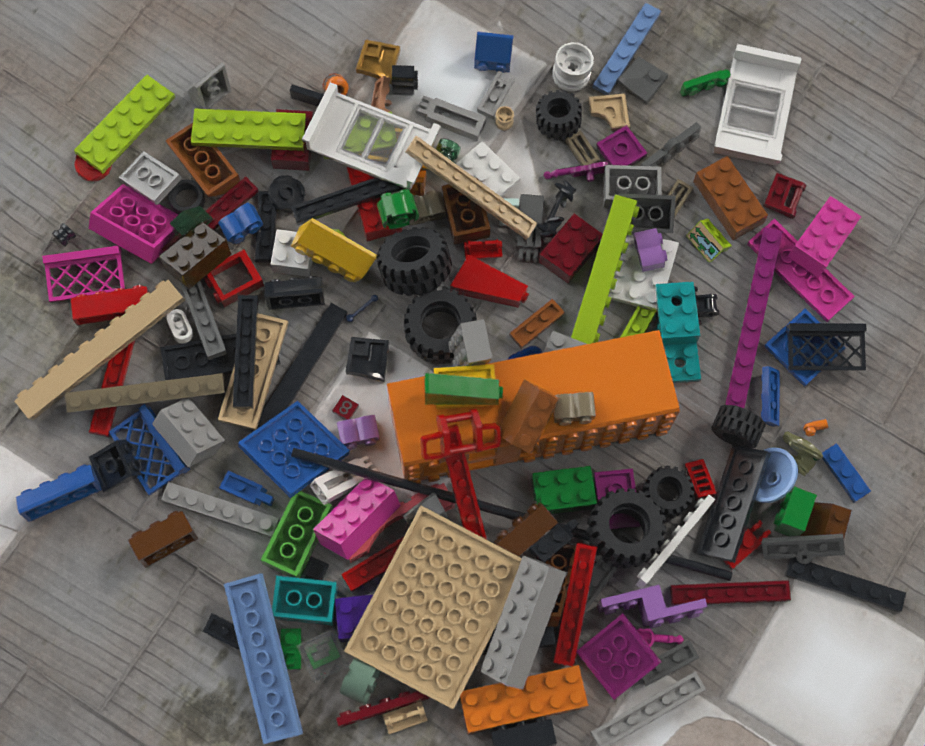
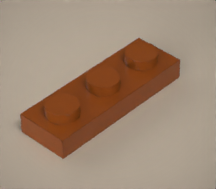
(536, 323)

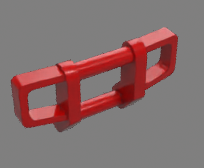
(443, 434)

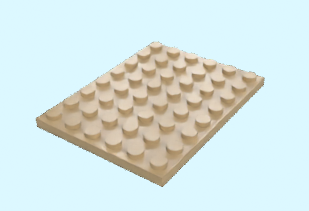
(435, 607)

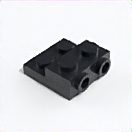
(115, 464)

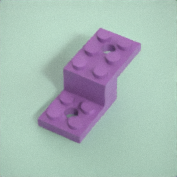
(651, 606)

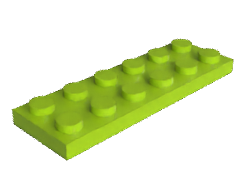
(124, 124)
(248, 129)

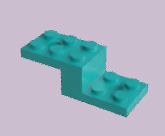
(679, 329)

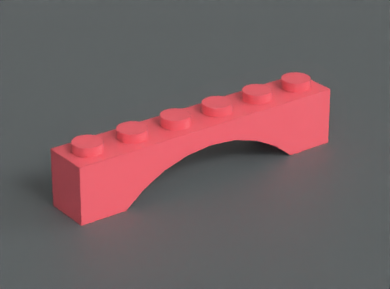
(398, 515)

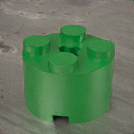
(397, 209)

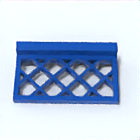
(148, 417)

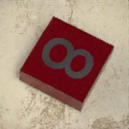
(345, 408)

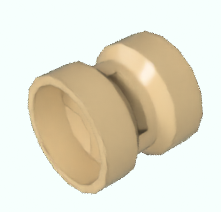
(504, 113)

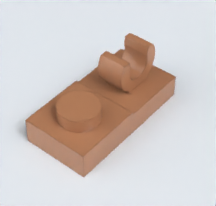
(380, 92)

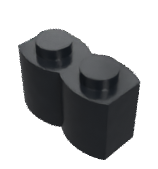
(404, 79)

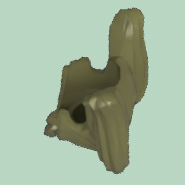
(807, 452)

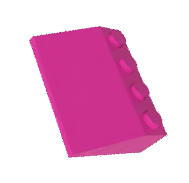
(133, 223)

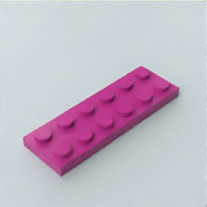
(823, 294)

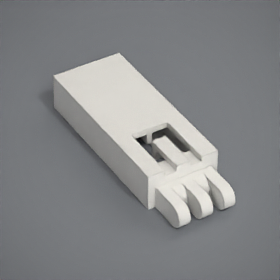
(334, 485)

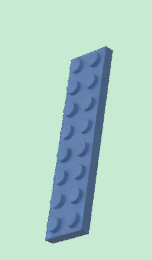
(263, 658)

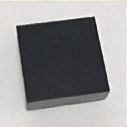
(315, 569)

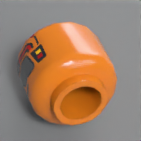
(337, 79)

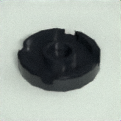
(286, 192)

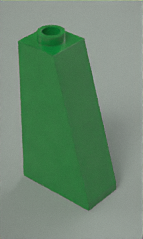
(461, 390)

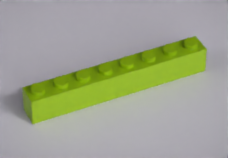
(604, 269)

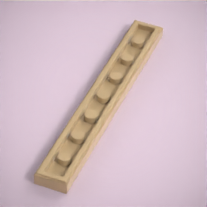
(470, 187)

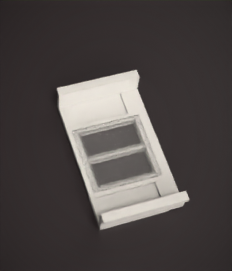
(756, 105)
(366, 138)

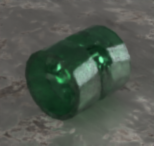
(448, 148)

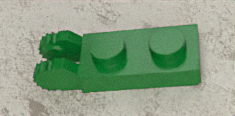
(705, 82)

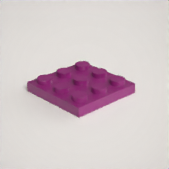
(618, 656)

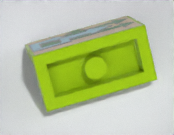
(708, 239)

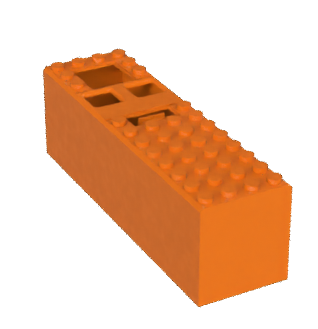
(630, 399)

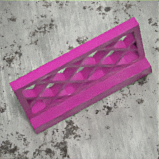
(78, 258)

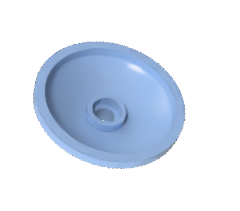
(780, 467)

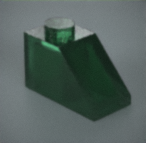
(189, 220)

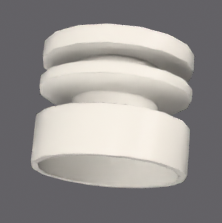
(572, 66)

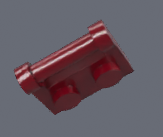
(779, 192)

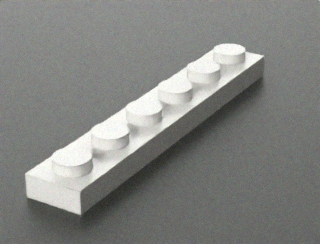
(669, 546)

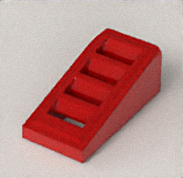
(709, 484)

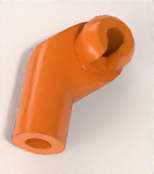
(811, 428)

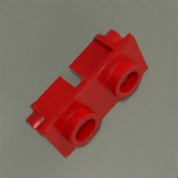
(483, 249)

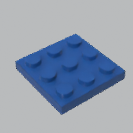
(779, 349)

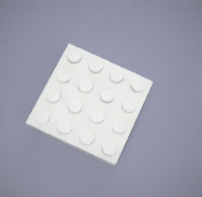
(638, 287)

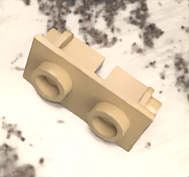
(405, 717)

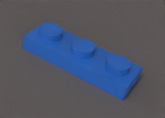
(770, 395)
(845, 473)

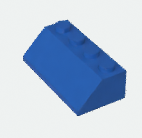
(58, 493)

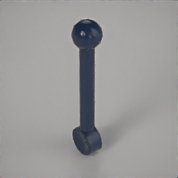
(350, 317)

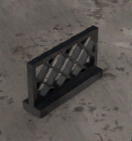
(827, 330)

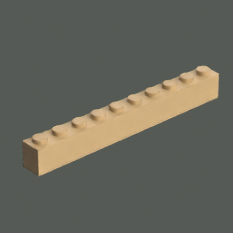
(99, 350)

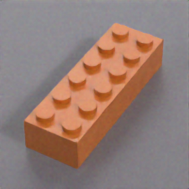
(542, 696)

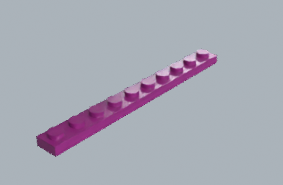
(753, 317)

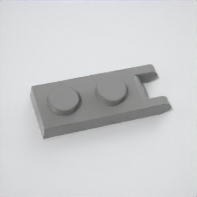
(495, 96)

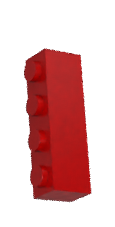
(105, 305)

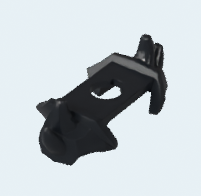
(552, 223)

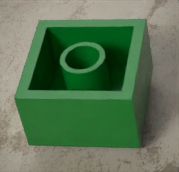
(794, 512)

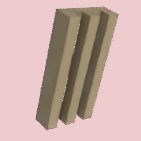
(577, 155)
(684, 185)

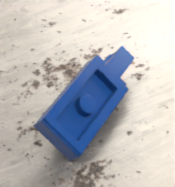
(245, 489)

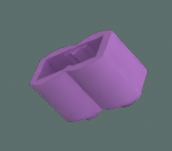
(649, 249)
(358, 431)

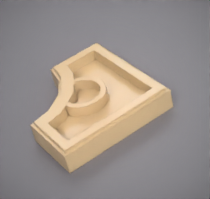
(611, 109)

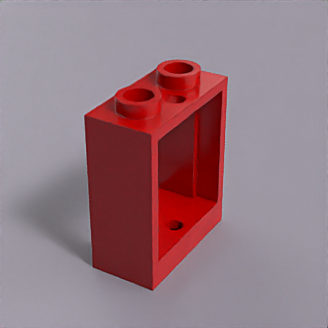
(246, 289)

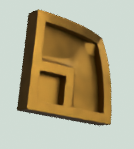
(377, 59)

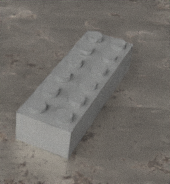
(522, 622)

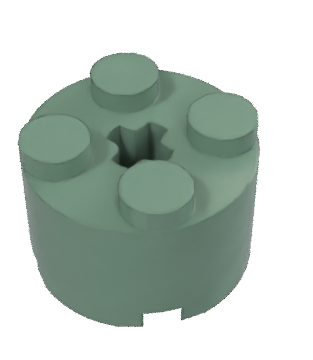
(360, 681)

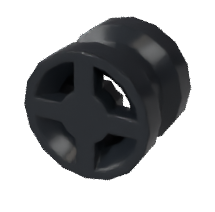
(64, 234)

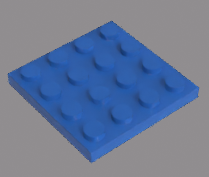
(273, 445)

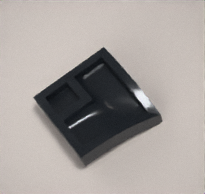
(368, 358)

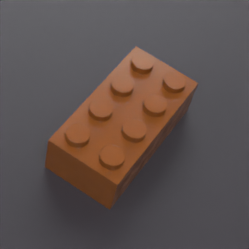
(730, 198)

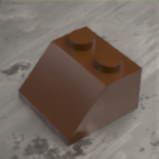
(827, 520)

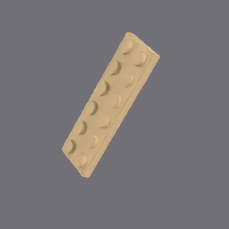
(268, 346)

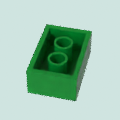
(564, 489)

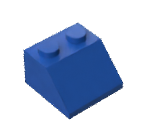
(493, 52)

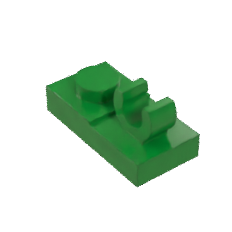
(289, 640)

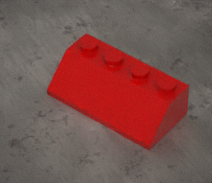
(369, 211)

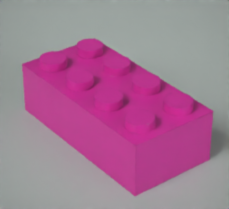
(824, 236)
(357, 517)

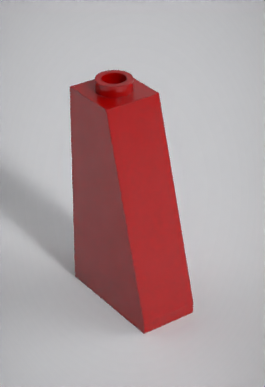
(488, 284)

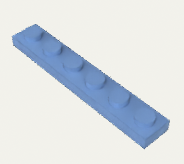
(626, 49)

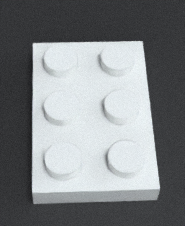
(489, 169)

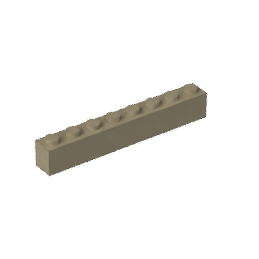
(145, 392)

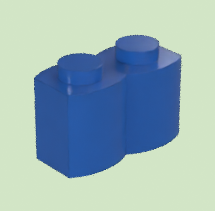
(240, 223)

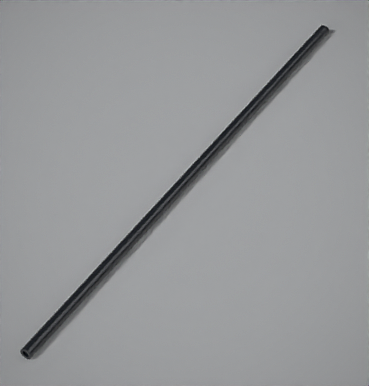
(483, 506)

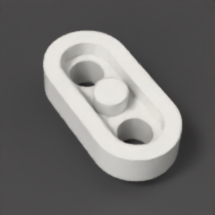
(180, 327)

